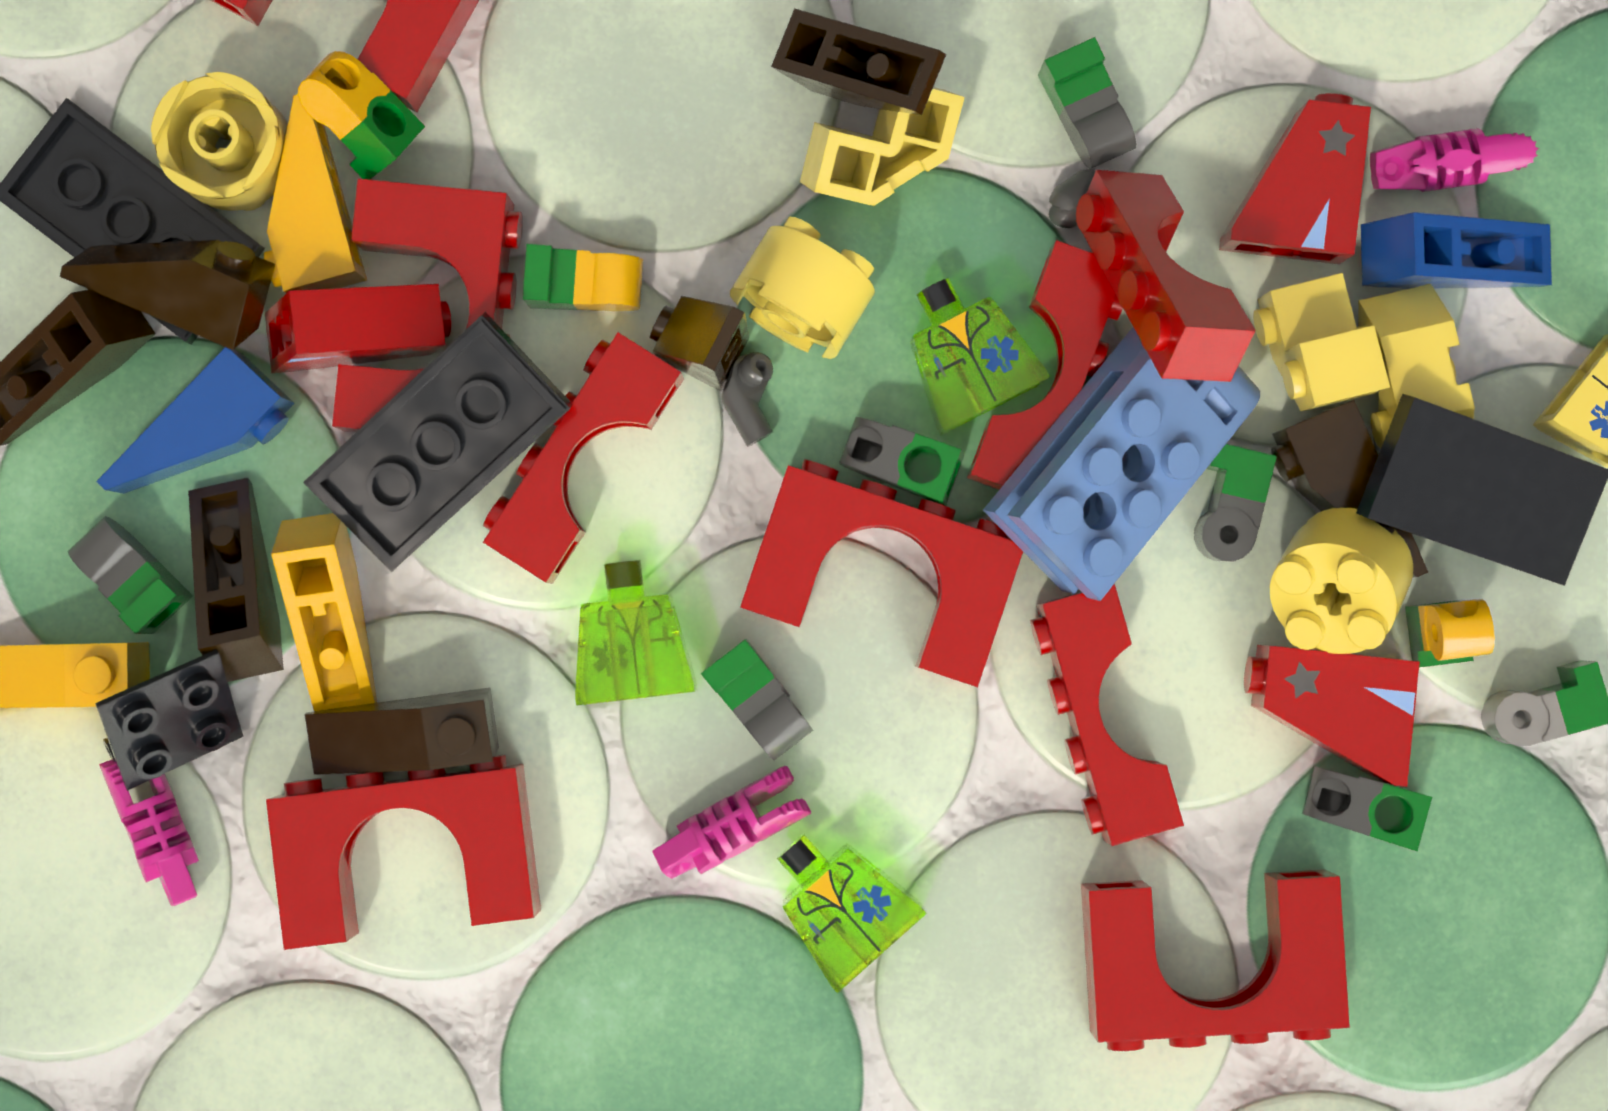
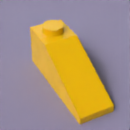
(309, 214)
(325, 610)
(69, 673)

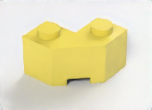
(872, 166)
(1318, 343)
(1415, 349)

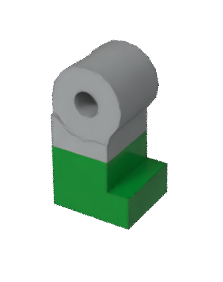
(1550, 712)

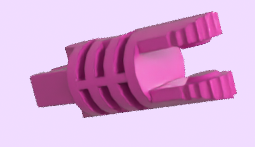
(1449, 160)
(730, 826)
(156, 834)

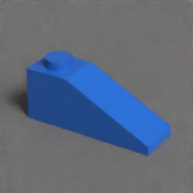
(1454, 252)
(212, 418)

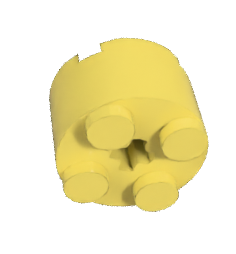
(194, 119)
(805, 287)
(1341, 582)

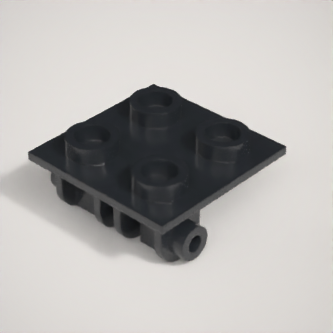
(169, 720)

